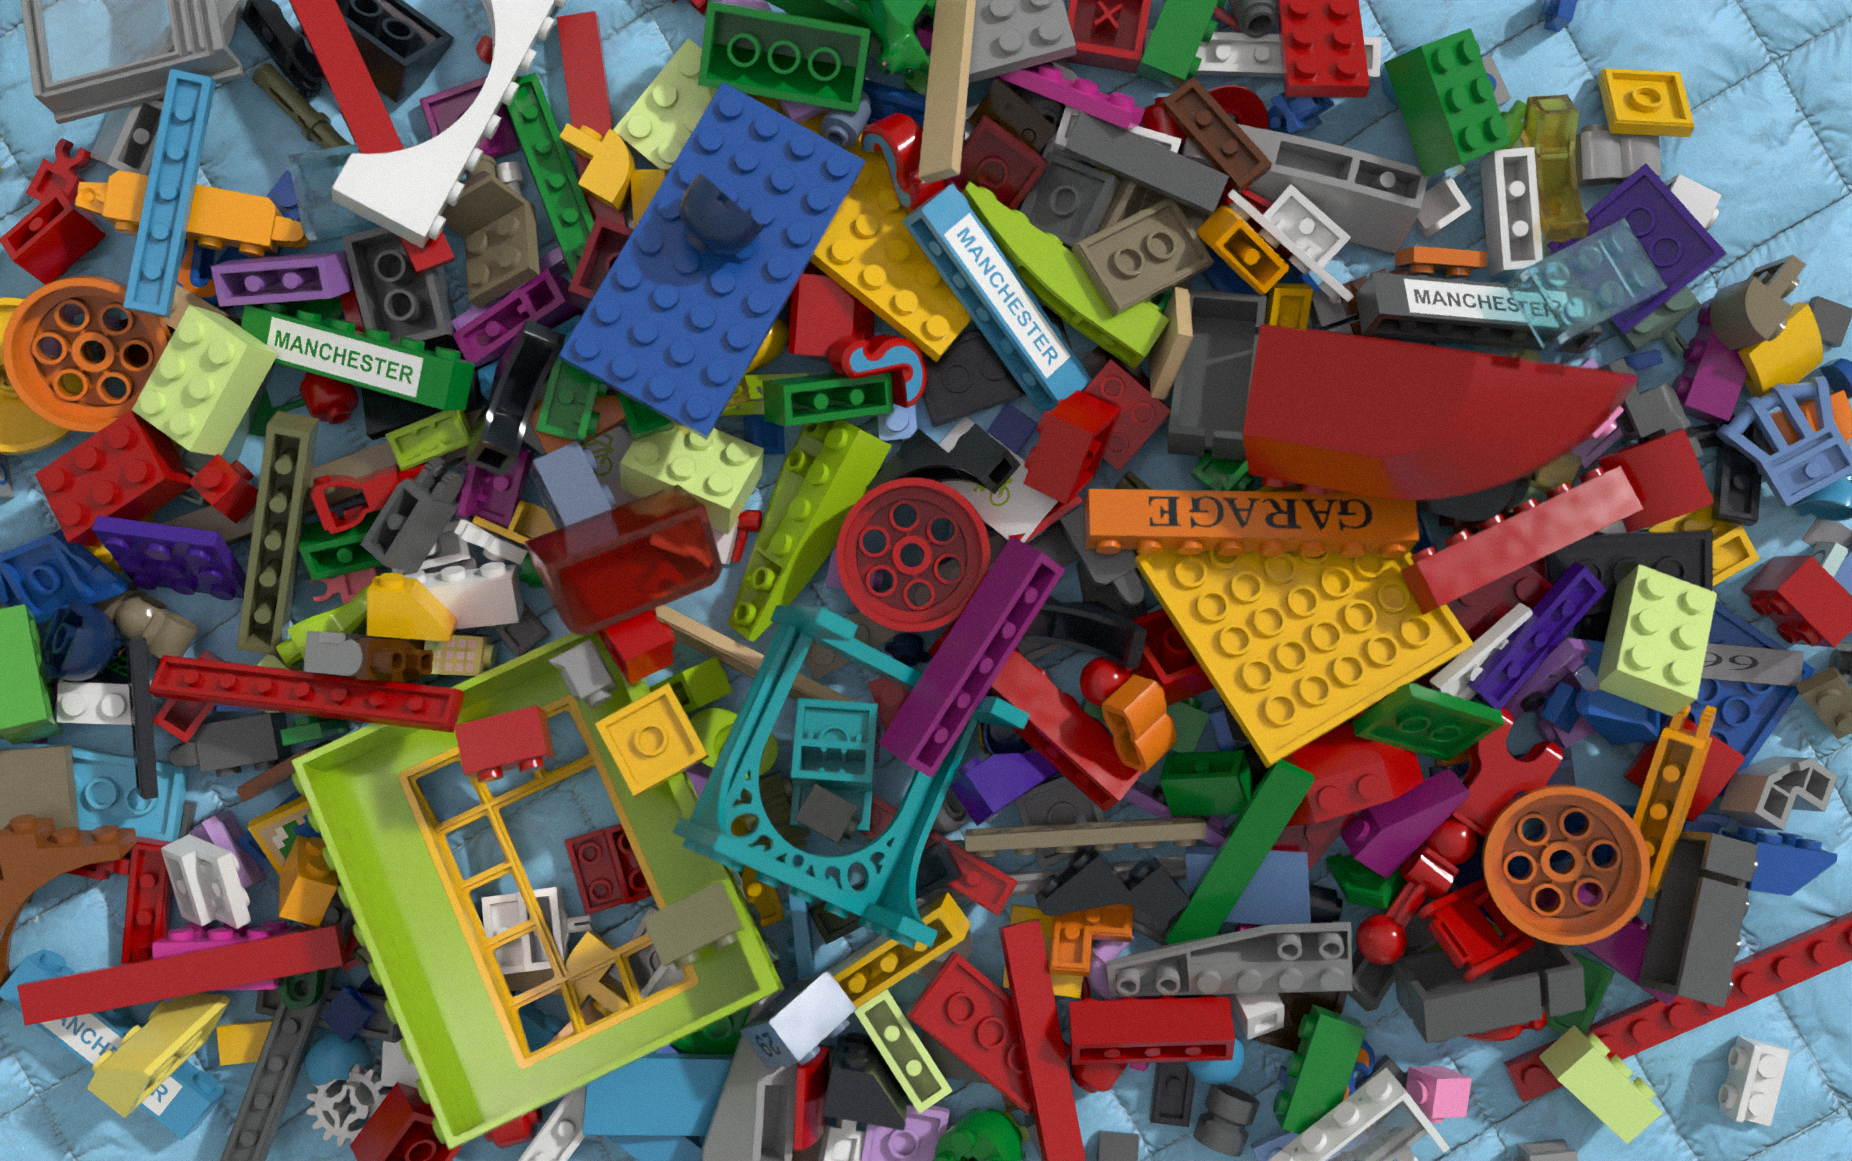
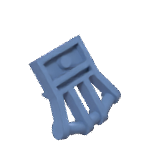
(1804, 465)

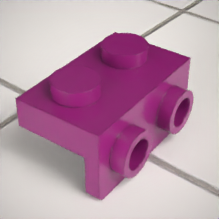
(492, 494)

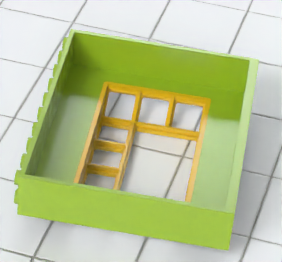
(428, 937)

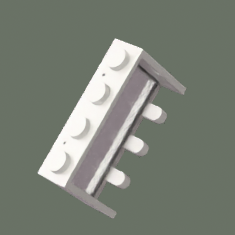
(1369, 1125)

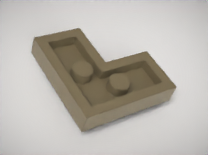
(1830, 699)

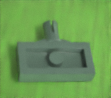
(1662, 324)

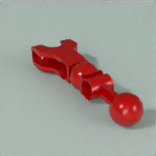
(1431, 868)

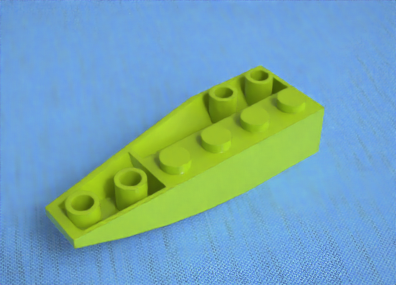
(1062, 283)
(804, 517)

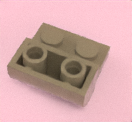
(1755, 307)

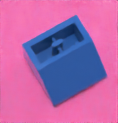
(1613, 716)
(1783, 860)

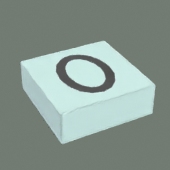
(1829, 555)

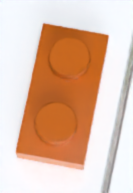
(1427, 259)

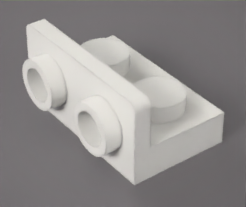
(1753, 1081)

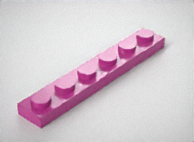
(1078, 94)

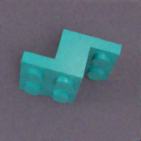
(836, 752)

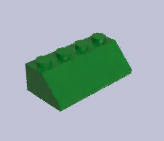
(784, 55)

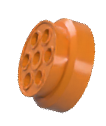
(40, 377)
(1620, 882)

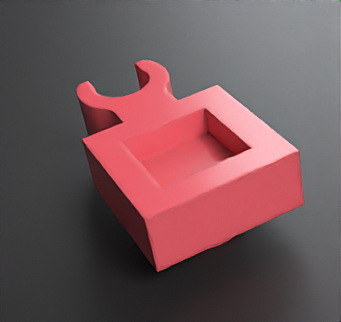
(347, 584)

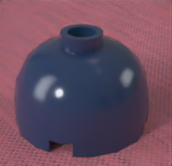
(715, 219)
(79, 642)

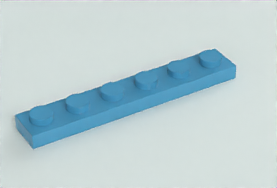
(169, 193)

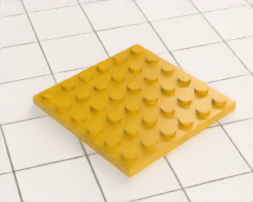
(1300, 637)

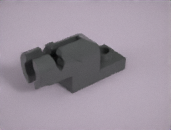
(1650, 411)

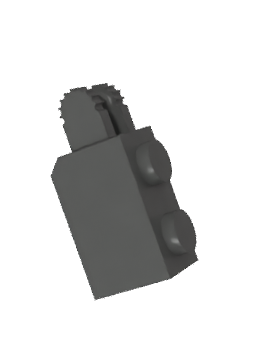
(414, 517)
(1104, 569)
(234, 743)

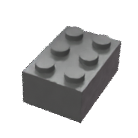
(393, 294)

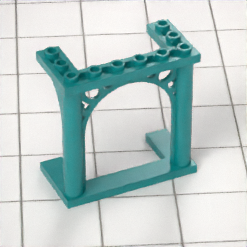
(888, 896)

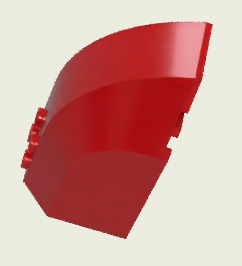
(1412, 414)

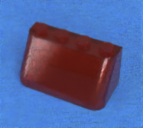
(627, 560)

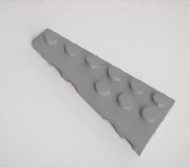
(1018, 36)

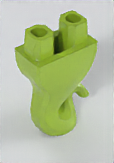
(342, 619)

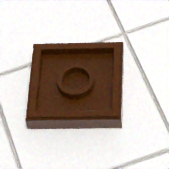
(273, 776)

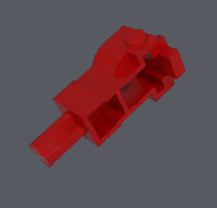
(376, 489)

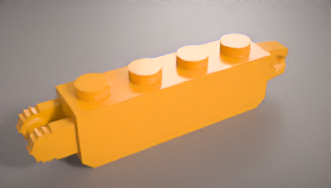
(215, 218)
(1670, 791)

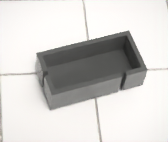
(1216, 375)
(1699, 918)
(1519, 992)

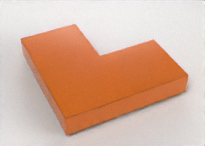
(1074, 934)

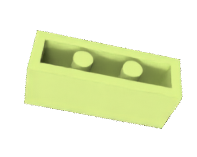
(903, 1051)
(1602, 1083)

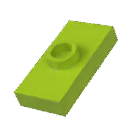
(429, 438)

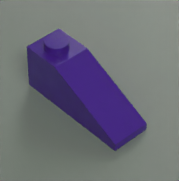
(999, 781)

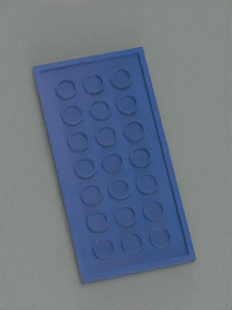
(687, 323)

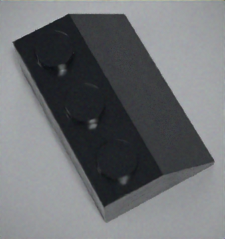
(394, 43)
(864, 1085)

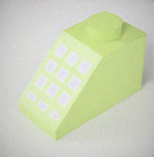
(465, 655)

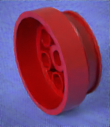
(967, 545)

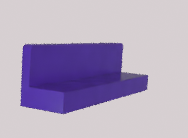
(1537, 636)

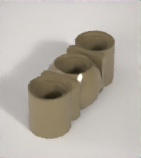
(146, 616)

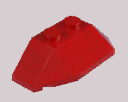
(1351, 774)

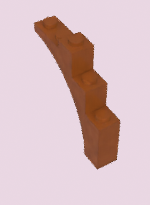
(38, 853)

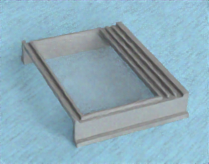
(120, 52)

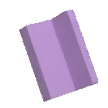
(224, 832)

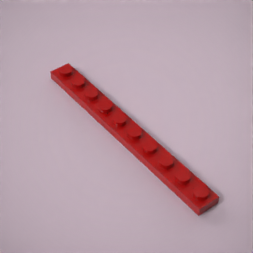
(1656, 1022)

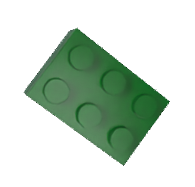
(1447, 102)

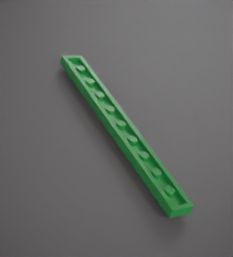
(565, 208)

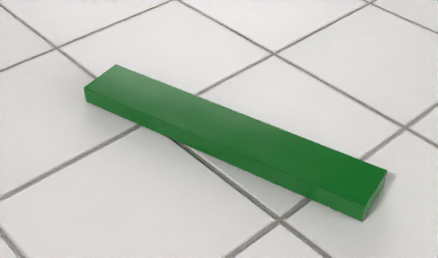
(1242, 852)

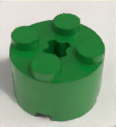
(981, 1137)

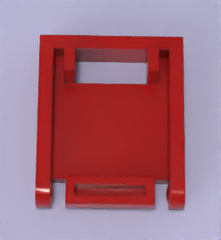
(1469, 936)

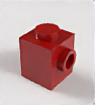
(227, 487)

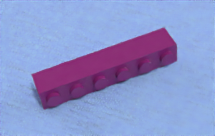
(971, 656)

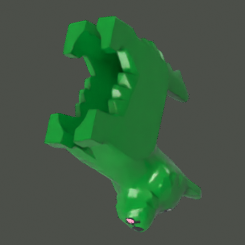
(894, 26)

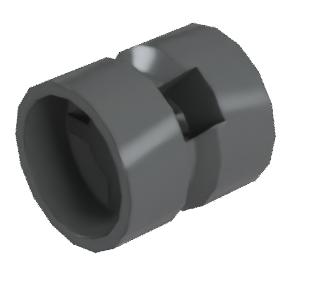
(1226, 1118)

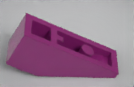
(539, 300)
(1393, 830)

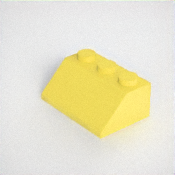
(156, 1050)

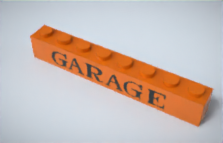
(1248, 523)

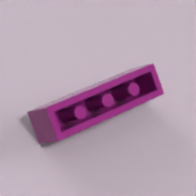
(1622, 949)

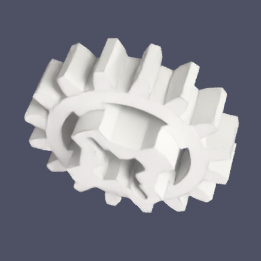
(336, 1111)

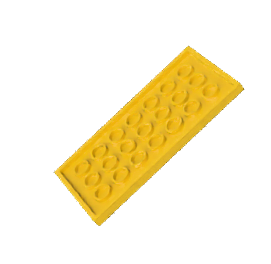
(881, 261)

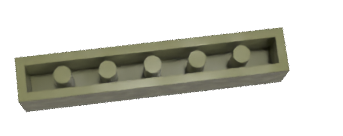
(277, 532)

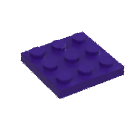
(1665, 229)
(172, 557)

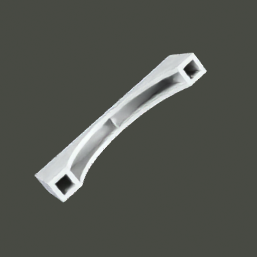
(414, 185)

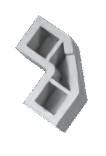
(1769, 790)

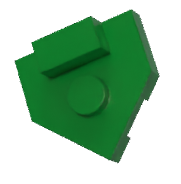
(1363, 884)

